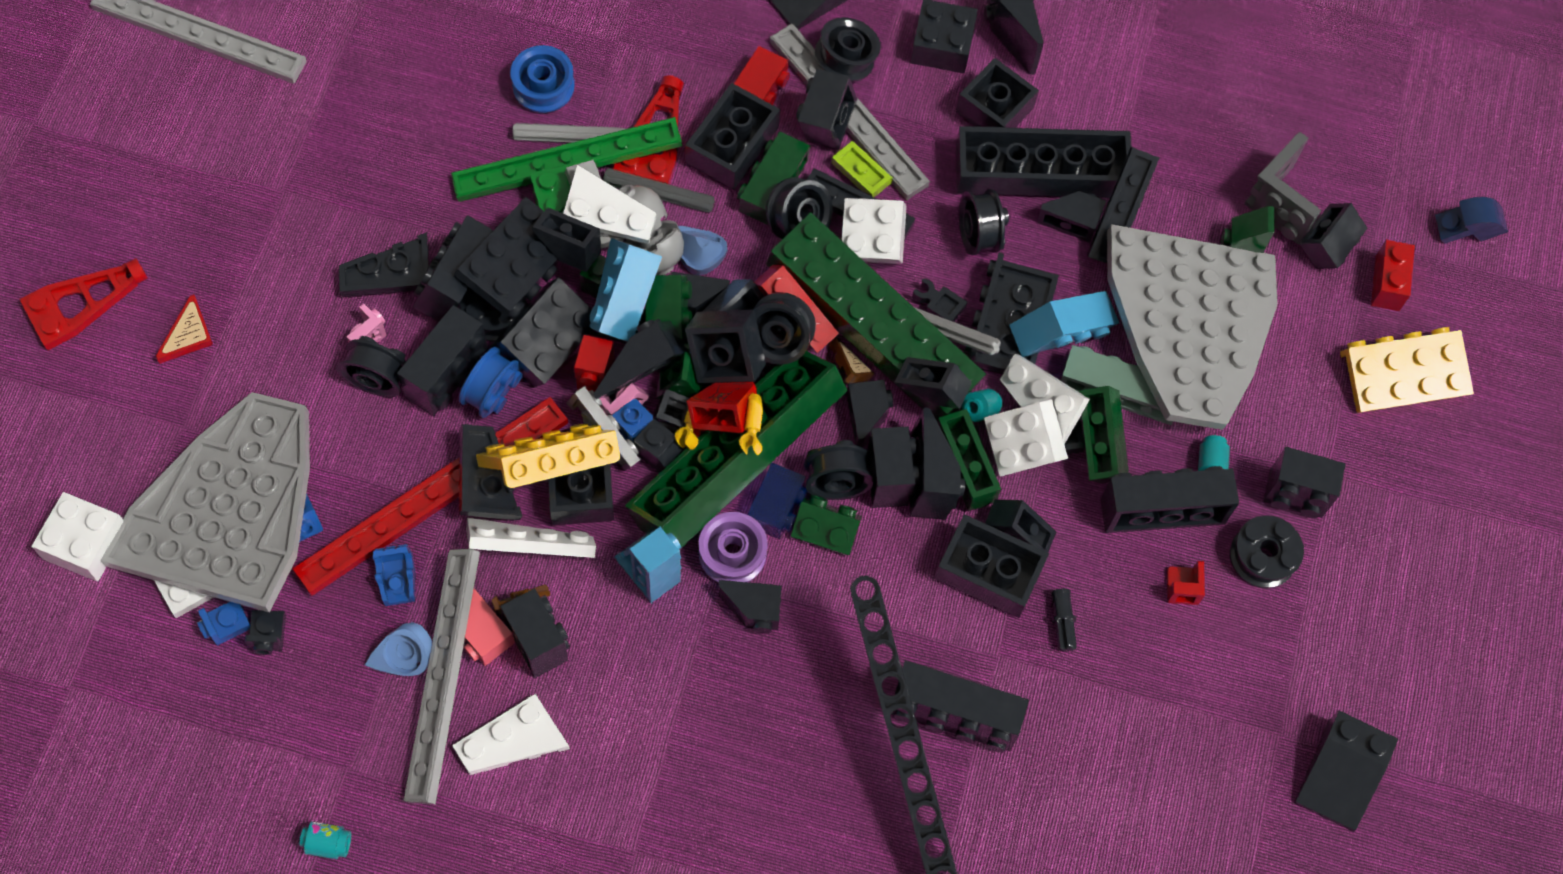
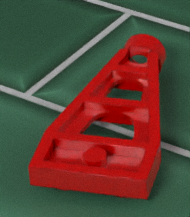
(657, 166)
(47, 316)

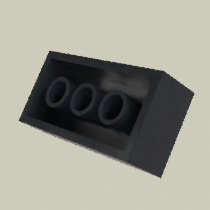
(1169, 499)
(962, 707)

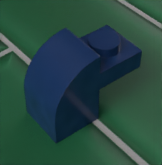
(1474, 216)

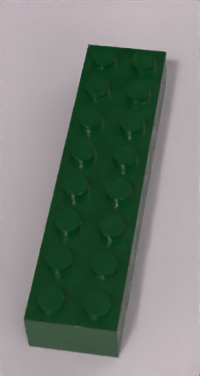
(865, 306)
(718, 469)

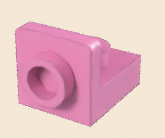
(372, 326)
(623, 397)

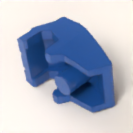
(395, 574)

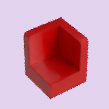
(1186, 584)

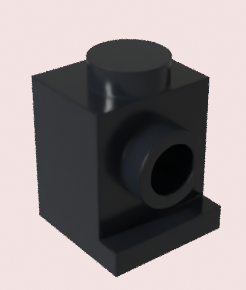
(671, 410)

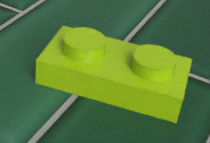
(861, 169)

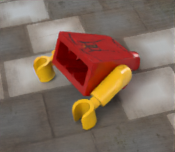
(726, 409)

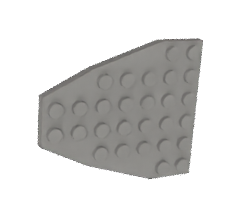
(1192, 318)
(225, 508)

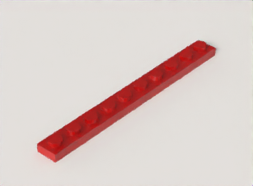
(413, 506)

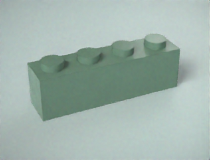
(1092, 370)

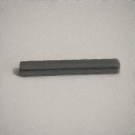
(665, 191)

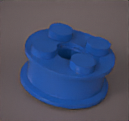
(542, 94)
(490, 383)

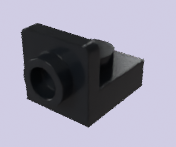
(266, 632)

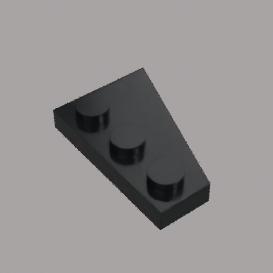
(388, 271)
(481, 488)

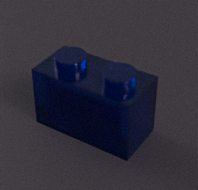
(778, 499)

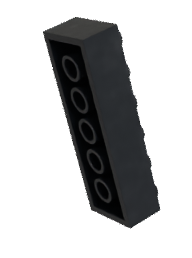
(1039, 160)

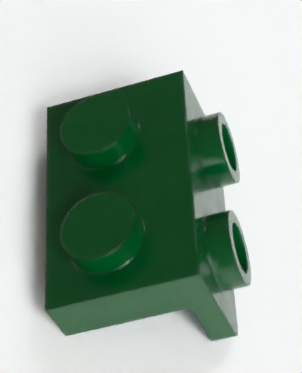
(827, 524)

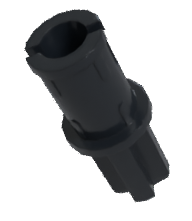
(1064, 619)

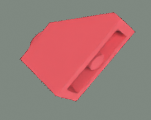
(485, 632)

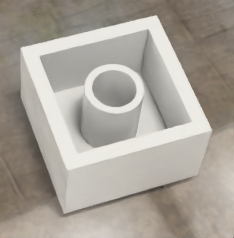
(875, 229)
(1025, 437)
(77, 536)

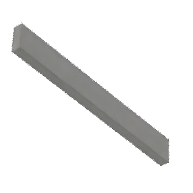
(206, 36)
(862, 125)
(442, 677)

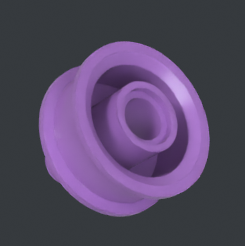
(732, 529)

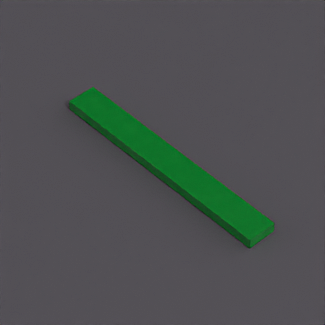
(602, 149)

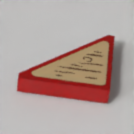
(187, 333)

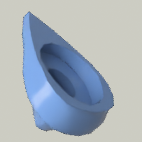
(702, 250)
(403, 651)

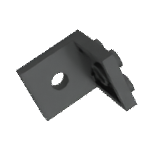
(1292, 211)

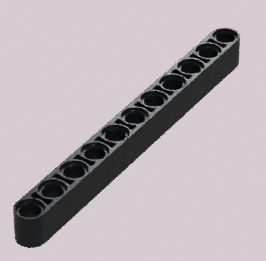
(898, 734)

